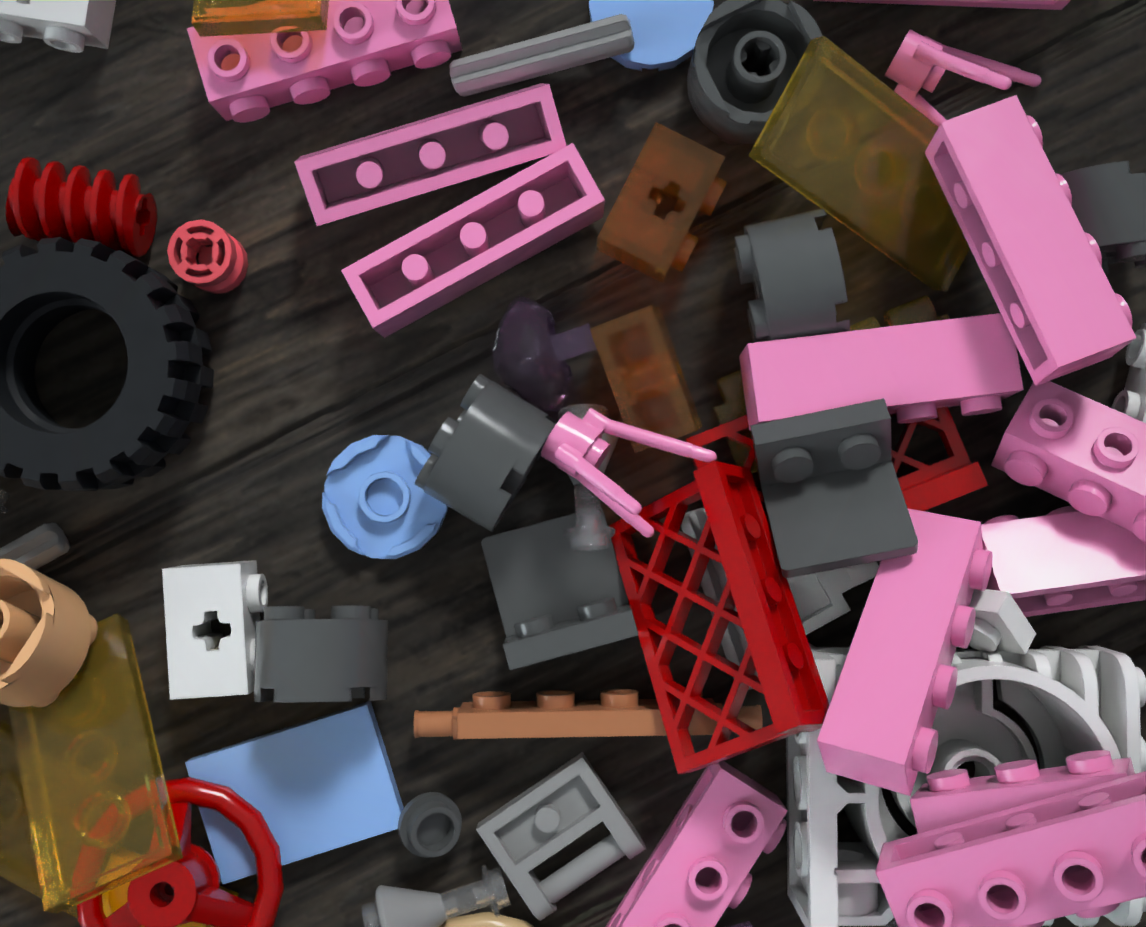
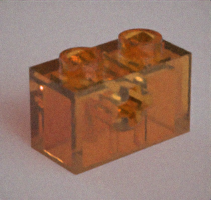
(668, 167)
(646, 374)

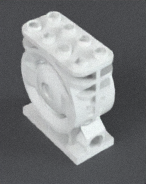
(1064, 697)

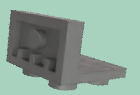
(832, 489)
(555, 596)

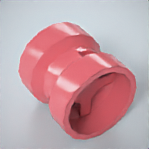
(219, 266)

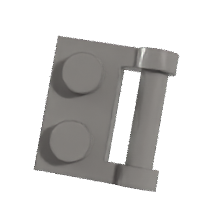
(547, 821)

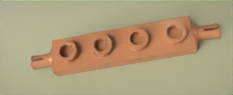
(560, 715)

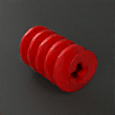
(71, 208)

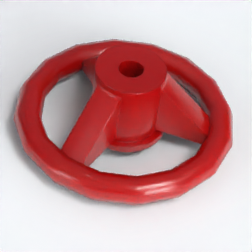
(191, 886)

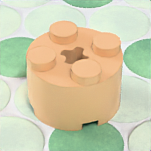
(41, 635)

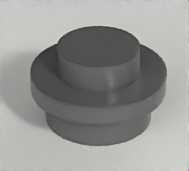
(430, 825)

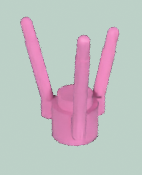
(923, 61)
(579, 451)

